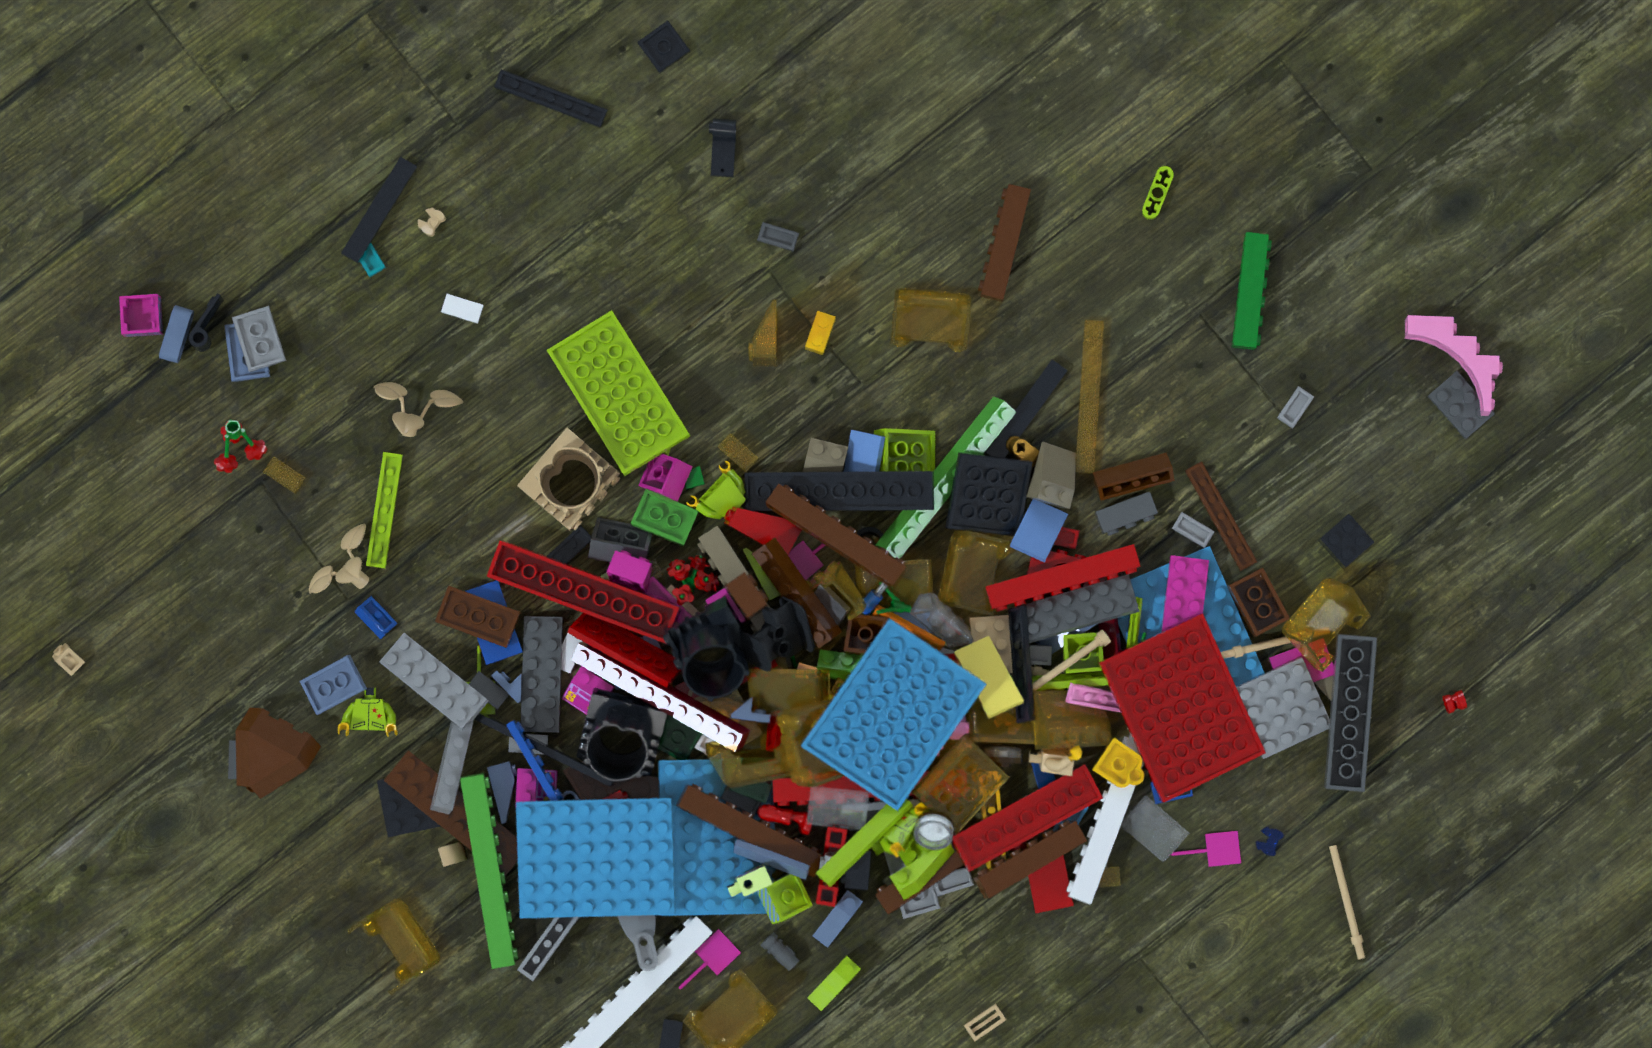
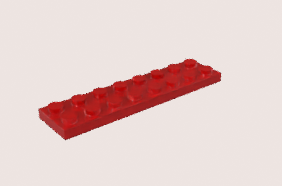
(1026, 818)

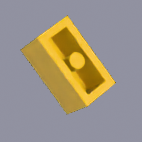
(820, 332)

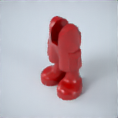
(784, 816)

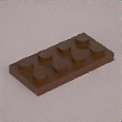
(477, 616)

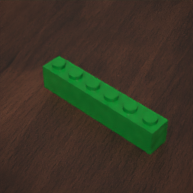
(1250, 291)

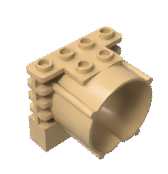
(566, 448)

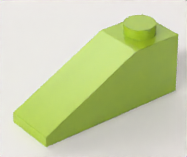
(765, 582)
(834, 983)

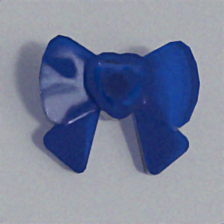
(1269, 847)

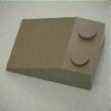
(825, 456)
(1053, 476)

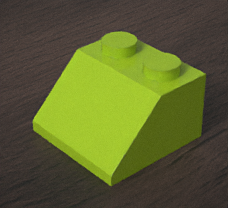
(1073, 643)

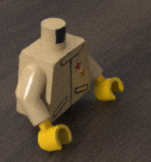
(1056, 760)

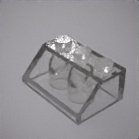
(941, 620)
(837, 807)
(1154, 828)

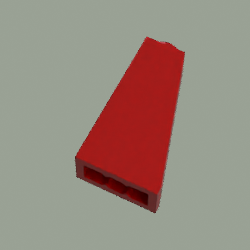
(762, 527)

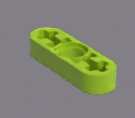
(1167, 181)

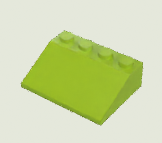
(907, 450)

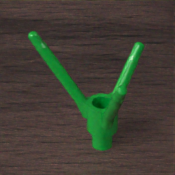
(895, 605)

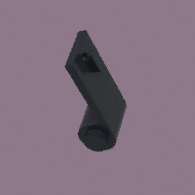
(723, 147)
(198, 336)

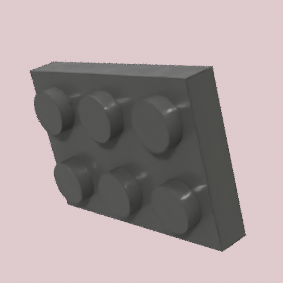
(1459, 404)

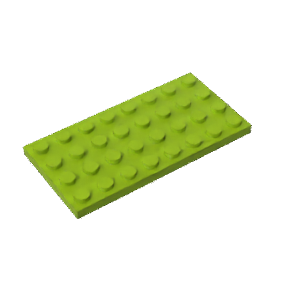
(618, 393)

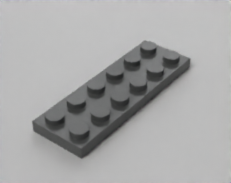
(1080, 608)
(542, 674)

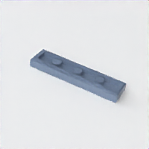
(771, 859)

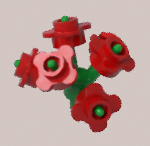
(701, 581)

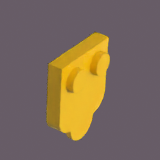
(1120, 765)

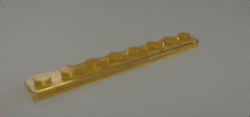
(1089, 396)

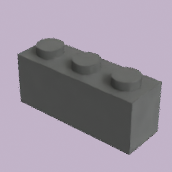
(1126, 514)

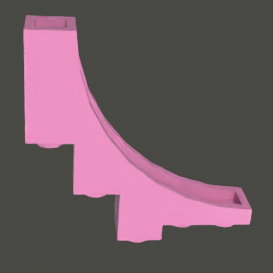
(1480, 368)

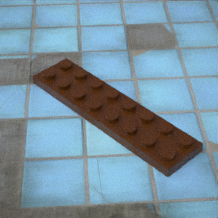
(417, 784)

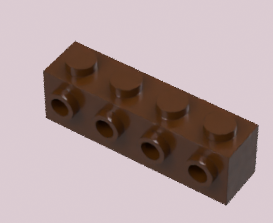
(1133, 476)

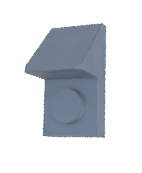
(513, 689)
(744, 713)

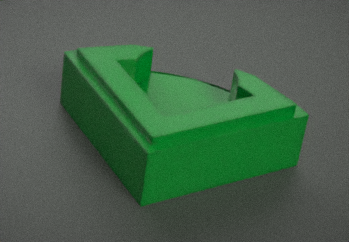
(695, 478)

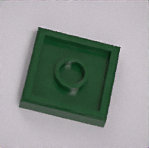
(678, 739)

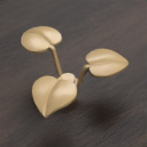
(409, 423)
(351, 570)

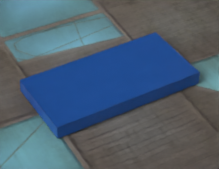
(493, 652)

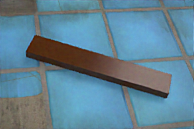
(1220, 516)

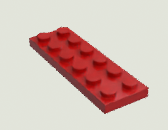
(626, 648)

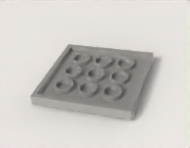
(1284, 706)

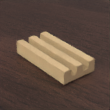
(971, 1031)

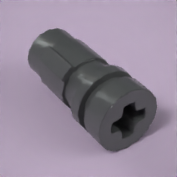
(781, 953)

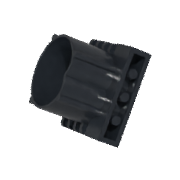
(711, 628)
(626, 714)

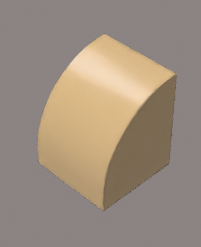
(452, 854)

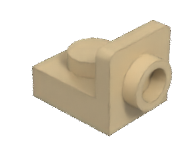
(67, 658)

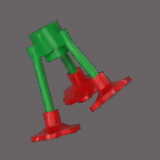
(232, 433)

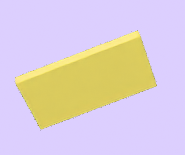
(985, 663)

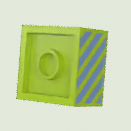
(784, 898)

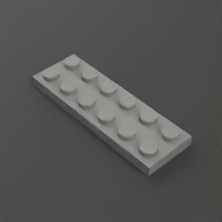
(434, 681)

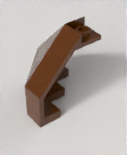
(270, 752)

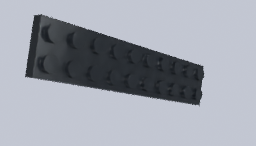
(846, 489)

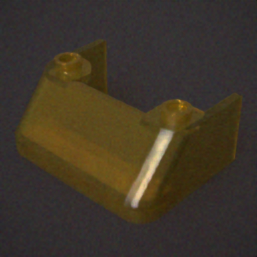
(403, 938)

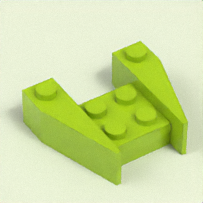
(920, 866)

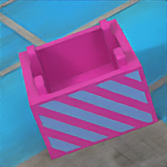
(141, 315)

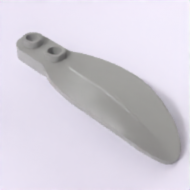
(639, 929)

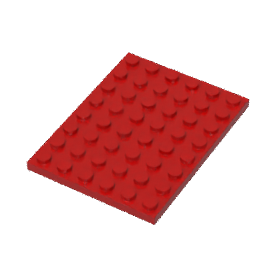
(1182, 707)

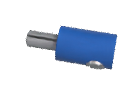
(873, 599)

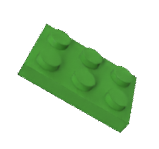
(664, 517)

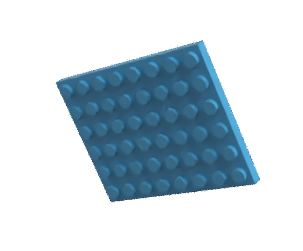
(1218, 611)
(893, 714)
(703, 852)
(595, 857)

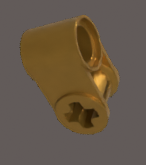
(1023, 451)

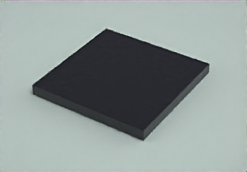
(988, 494)

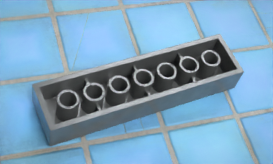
(1350, 712)

